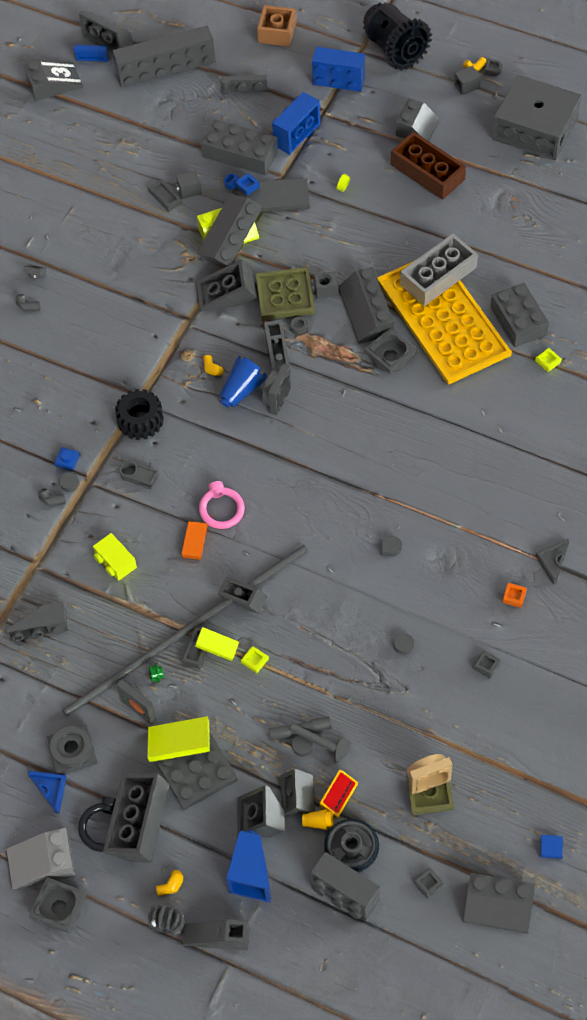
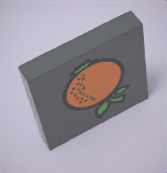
(136, 701)

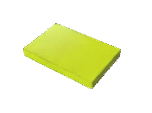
(178, 739)

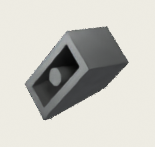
(243, 594)

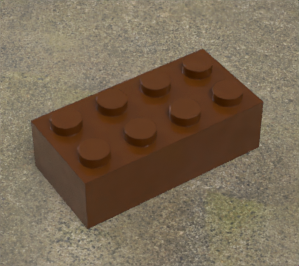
(428, 165)

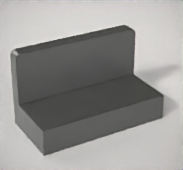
(297, 792)

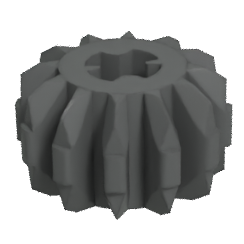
(166, 919)

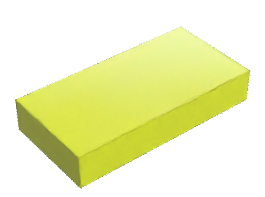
(217, 644)

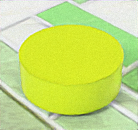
(343, 183)

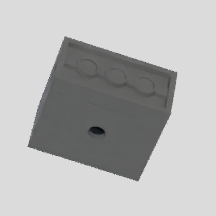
(536, 117)

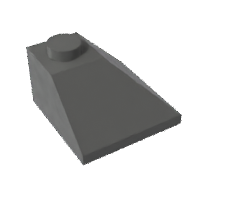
(260, 812)

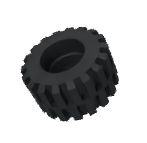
(139, 402)

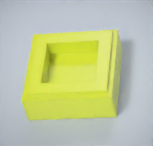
(548, 359)
(254, 659)

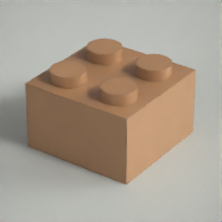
(277, 25)

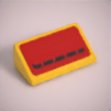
(338, 793)

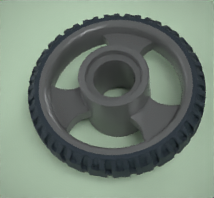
(350, 826)

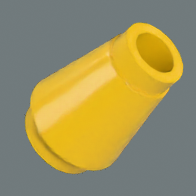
(319, 819)

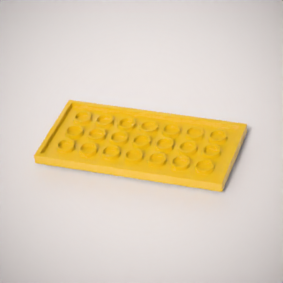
(448, 328)

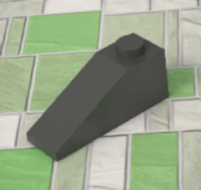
(276, 344)

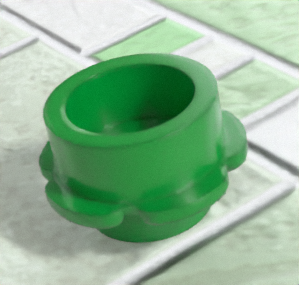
(156, 673)

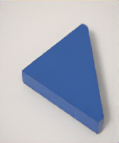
(51, 787)

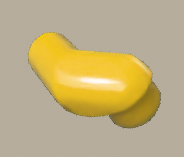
(478, 65)
(211, 368)
(172, 885)

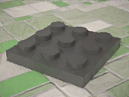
(197, 775)

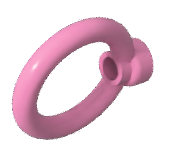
(217, 490)

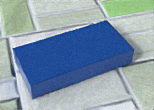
(91, 53)

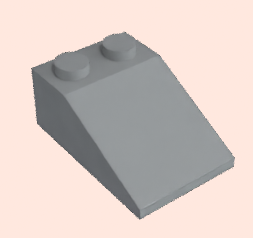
(41, 858)

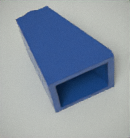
(248, 868)

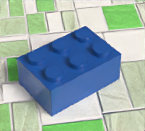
(338, 69)
(296, 122)

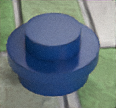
(229, 181)

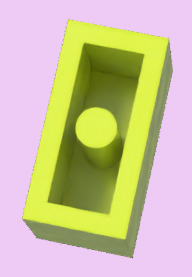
(114, 557)

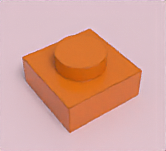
(514, 595)

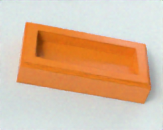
(194, 540)

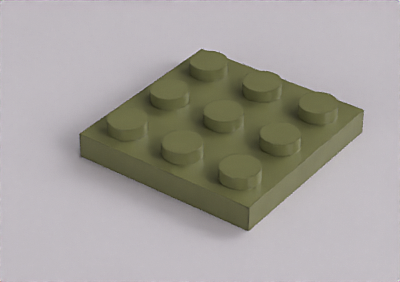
(285, 293)

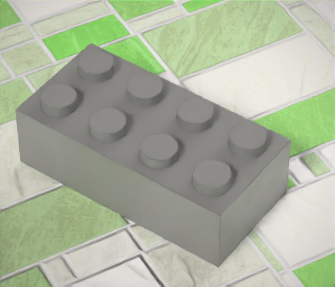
(438, 269)

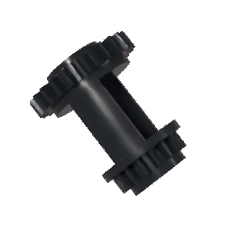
(397, 35)

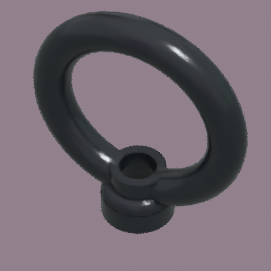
(105, 806)

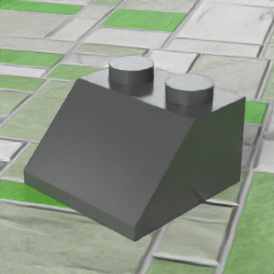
(417, 118)

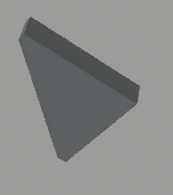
(552, 559)

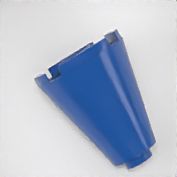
(241, 382)

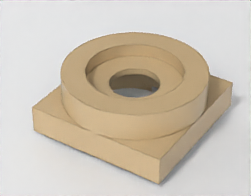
(429, 772)

